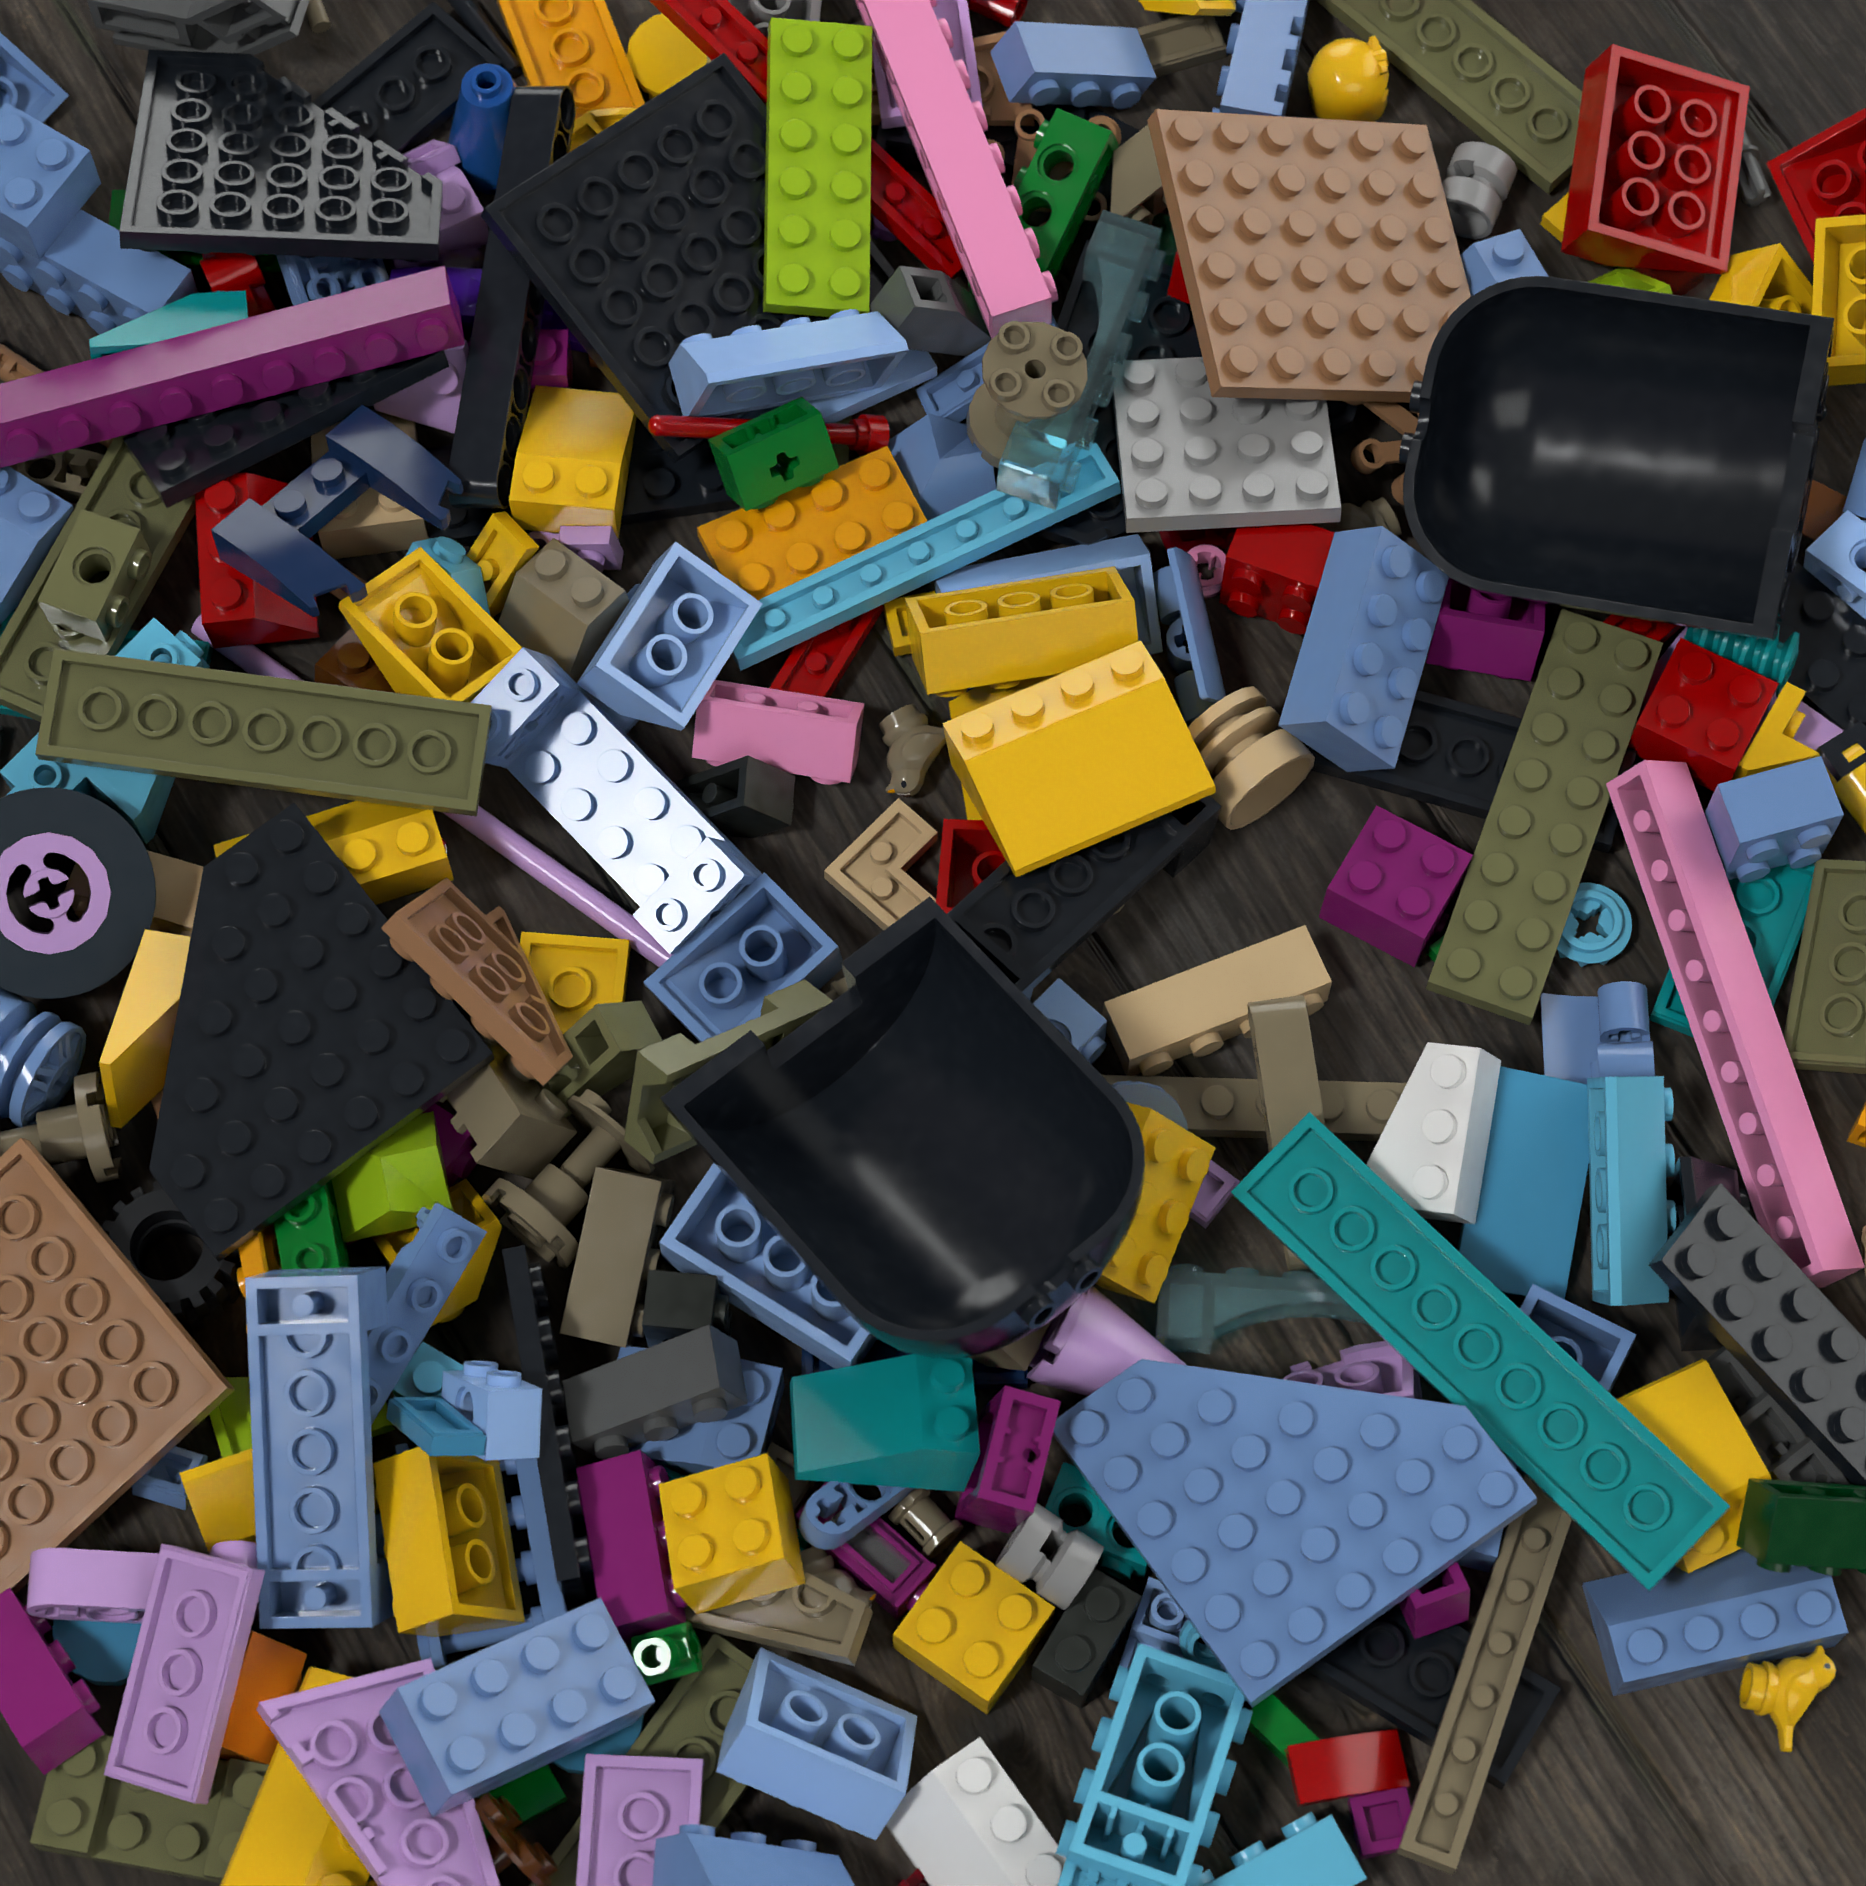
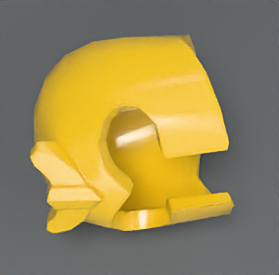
(1349, 80)

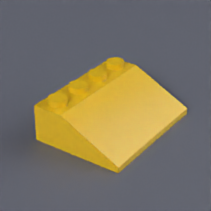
(1077, 758)

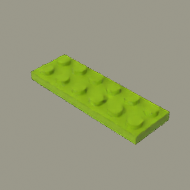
(817, 168)

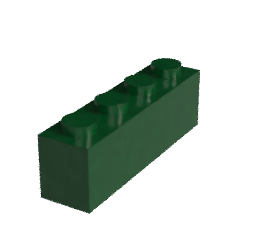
(1804, 1526)

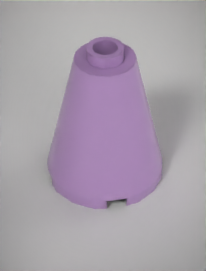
(1092, 1346)

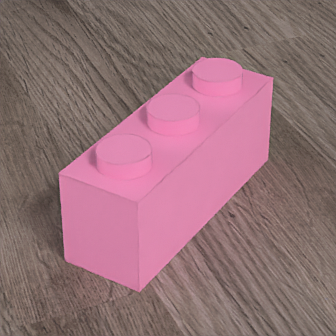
(780, 728)

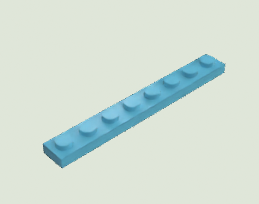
(912, 561)

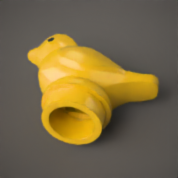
(1785, 1689)

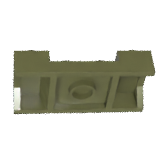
(669, 1062)
(140, 1828)

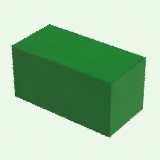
(1278, 1727)

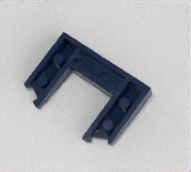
(364, 452)

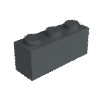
(655, 1392)

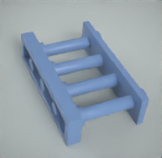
(534, 1566)

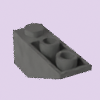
(932, 312)

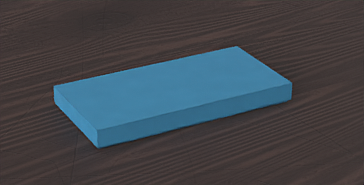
(1531, 1184)

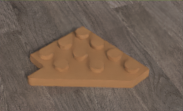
(485, 971)

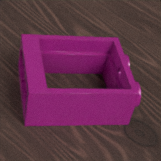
(1003, 1482)

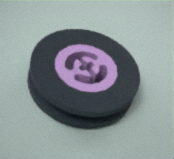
(120, 902)

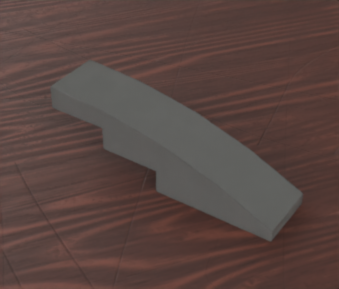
(1773, 1433)

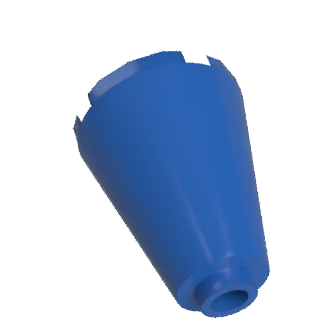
(481, 124)

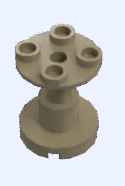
(1026, 376)
(74, 1131)
(557, 1194)

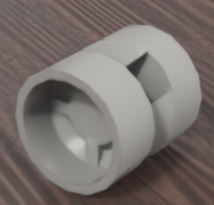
(1476, 186)
(1066, 1569)

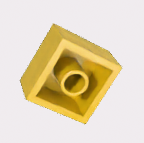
(731, 1534)
(973, 1627)

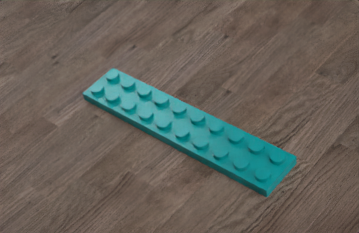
(1481, 1352)

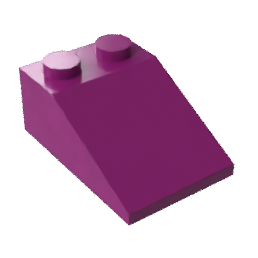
(1487, 633)

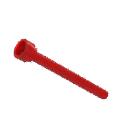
(860, 434)

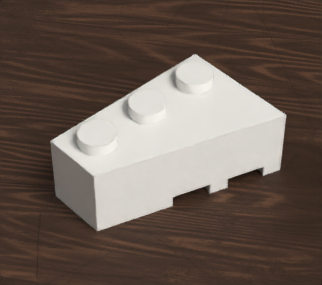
(1441, 1133)

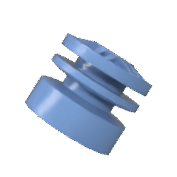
(36, 1059)

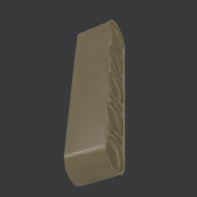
(1284, 1072)

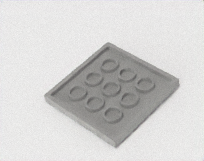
(1217, 459)

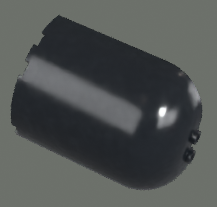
(1619, 451)
(927, 1145)

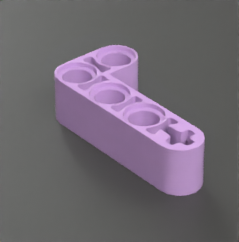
(105, 1583)

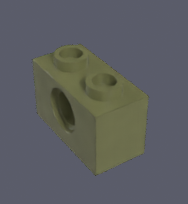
(94, 547)

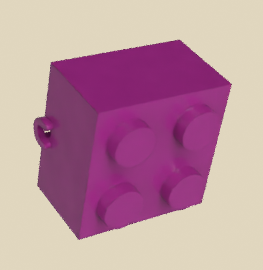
(1395, 886)

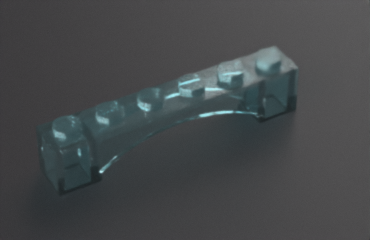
(1043, 453)
(1204, 1306)

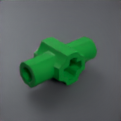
(667, 1653)

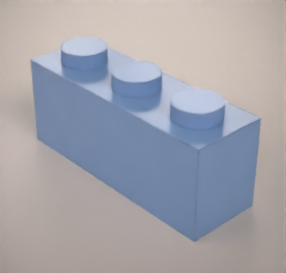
(1073, 64)

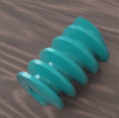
(1762, 656)

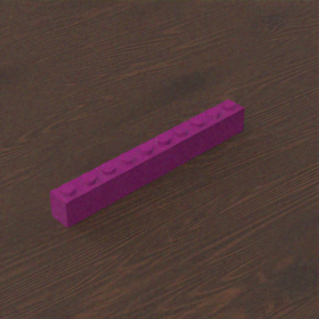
(228, 365)

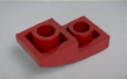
(1346, 1766)

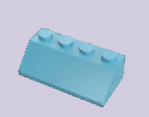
(1629, 1187)

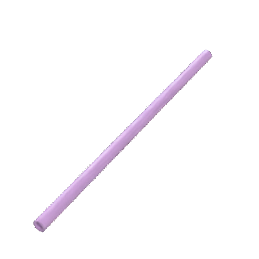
(497, 836)

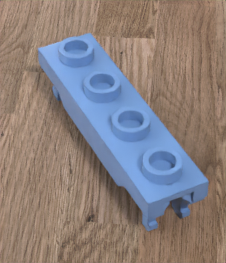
(416, 1292)

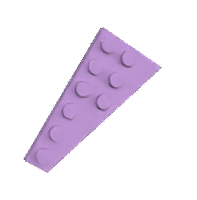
(367, 1788)

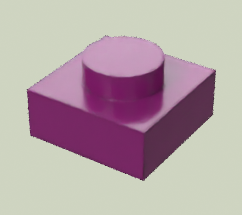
(1379, 1821)

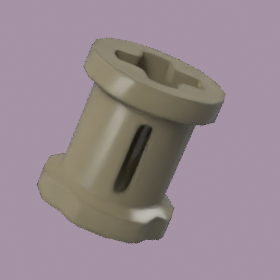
(925, 1522)

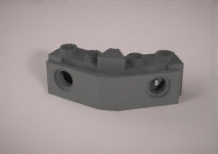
(200, 24)

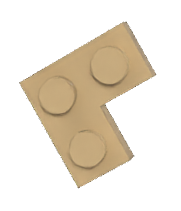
(876, 865)

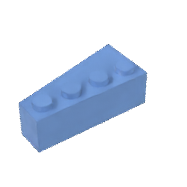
(1262, 58)

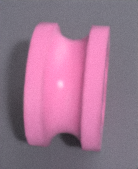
(1215, 558)

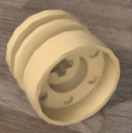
(1247, 757)

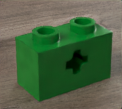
(774, 454)

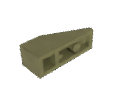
(603, 1049)

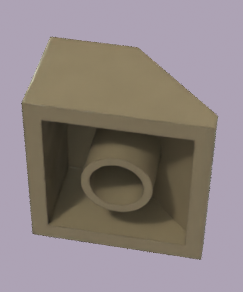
(562, 607)

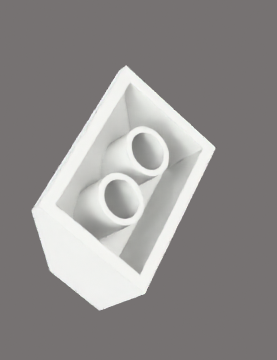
(974, 1827)

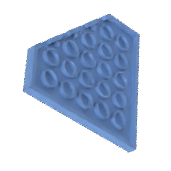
(1286, 1503)

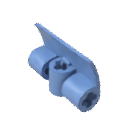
(1184, 609)
(1597, 1034)

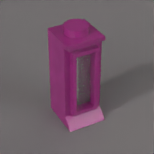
(882, 1563)

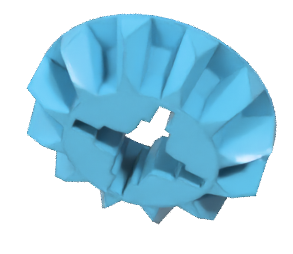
(1613, 925)

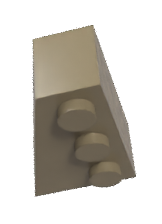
(509, 1116)
(615, 1255)

